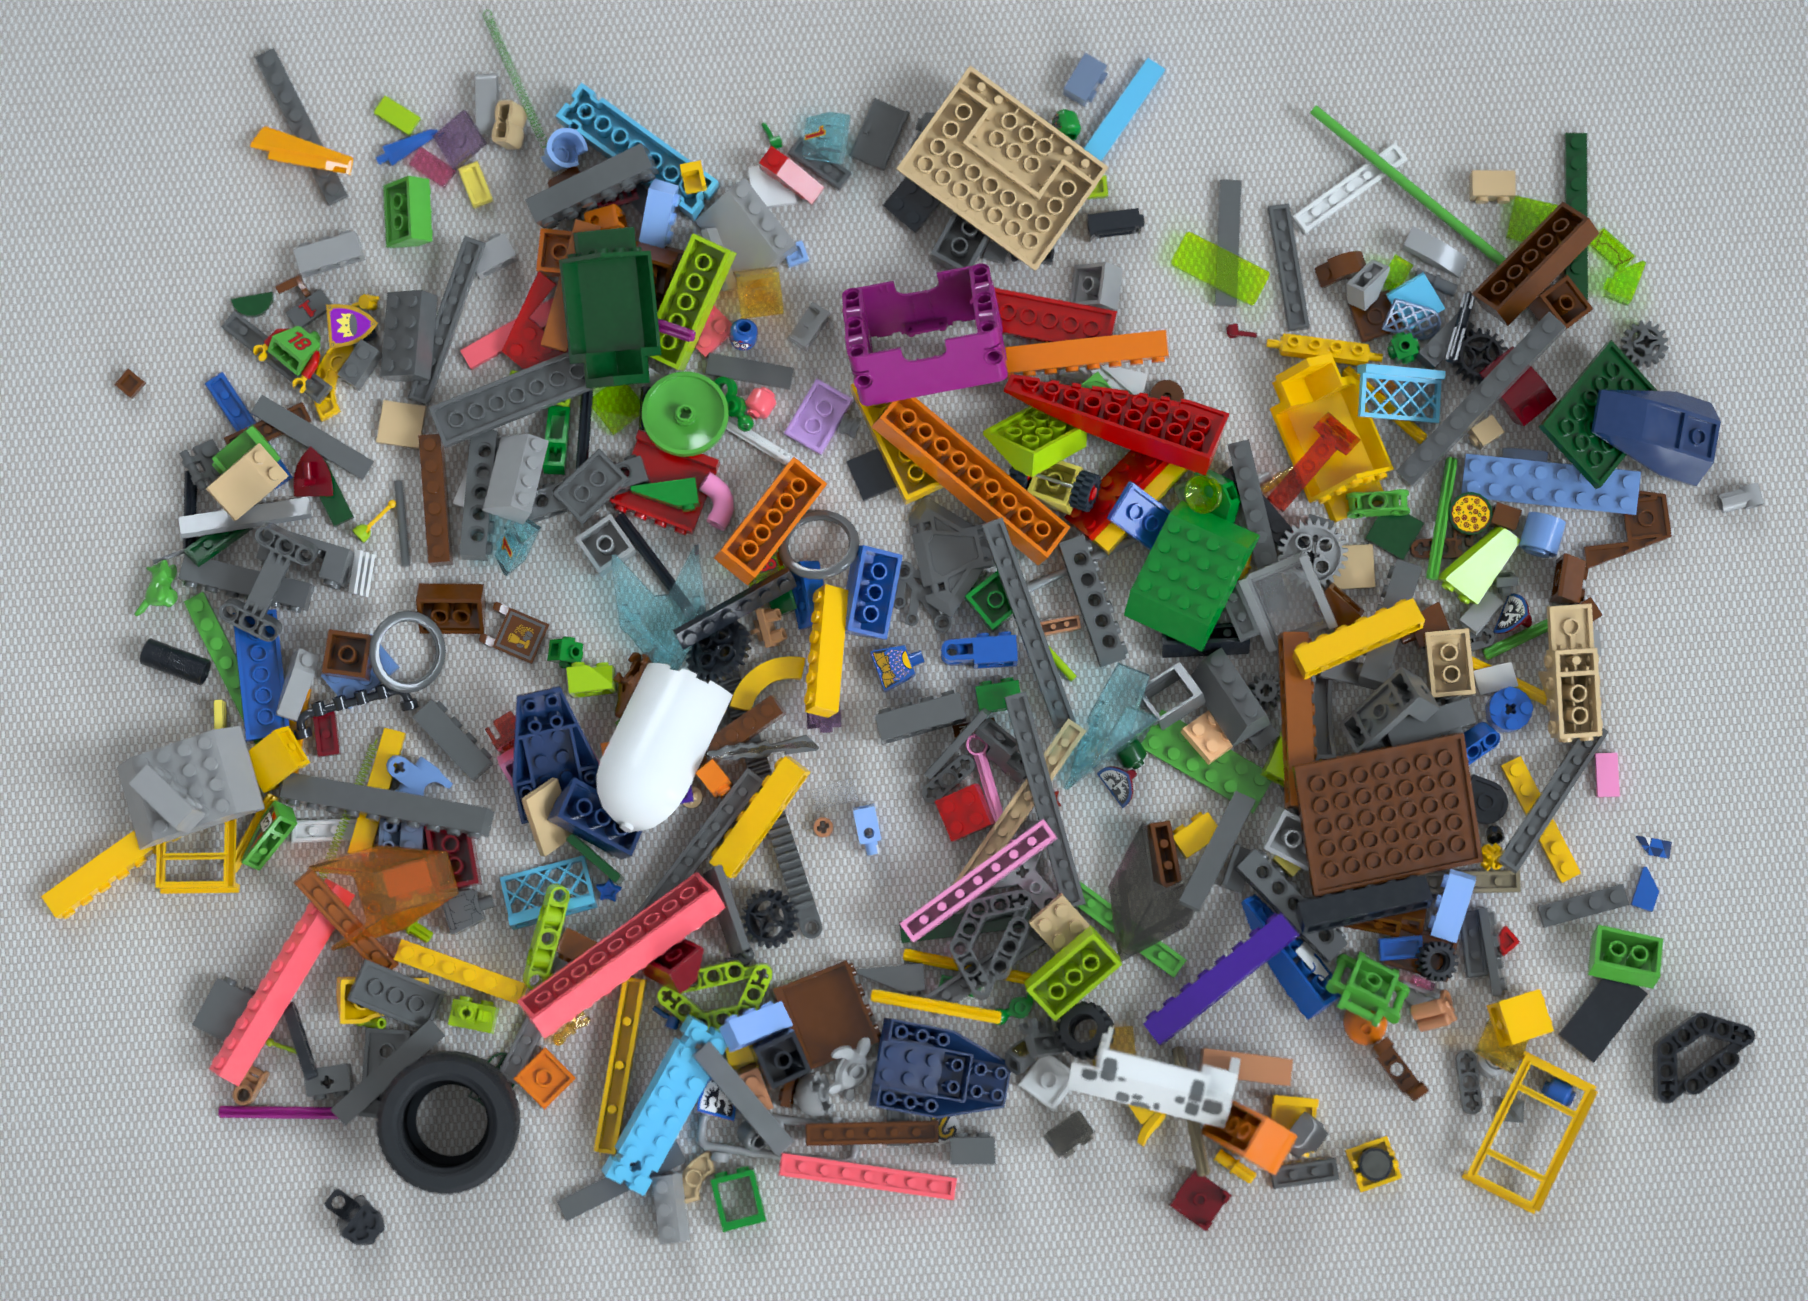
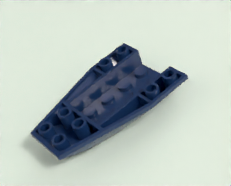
(1660, 430)
(548, 745)

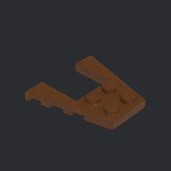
(1644, 529)

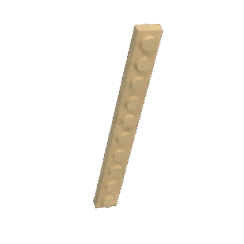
(1022, 802)

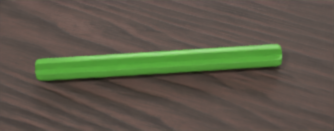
(1441, 519)

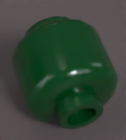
(1132, 755)

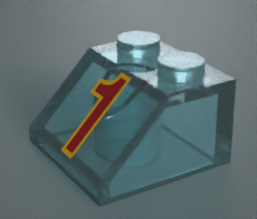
(826, 137)
(515, 544)

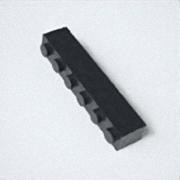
(1363, 904)

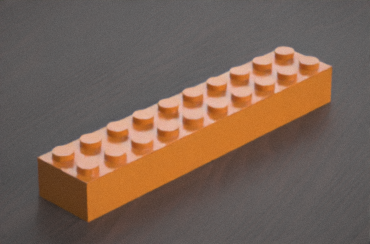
(971, 476)

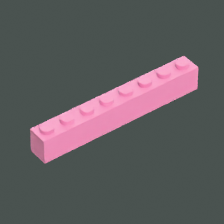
(978, 881)

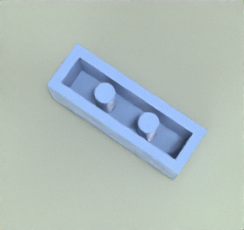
(659, 213)
(1452, 905)
(755, 1025)

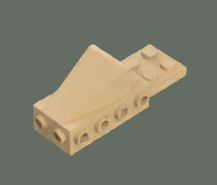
(1572, 674)

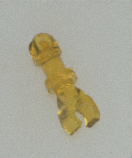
(560, 1037)

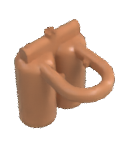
(1434, 1013)

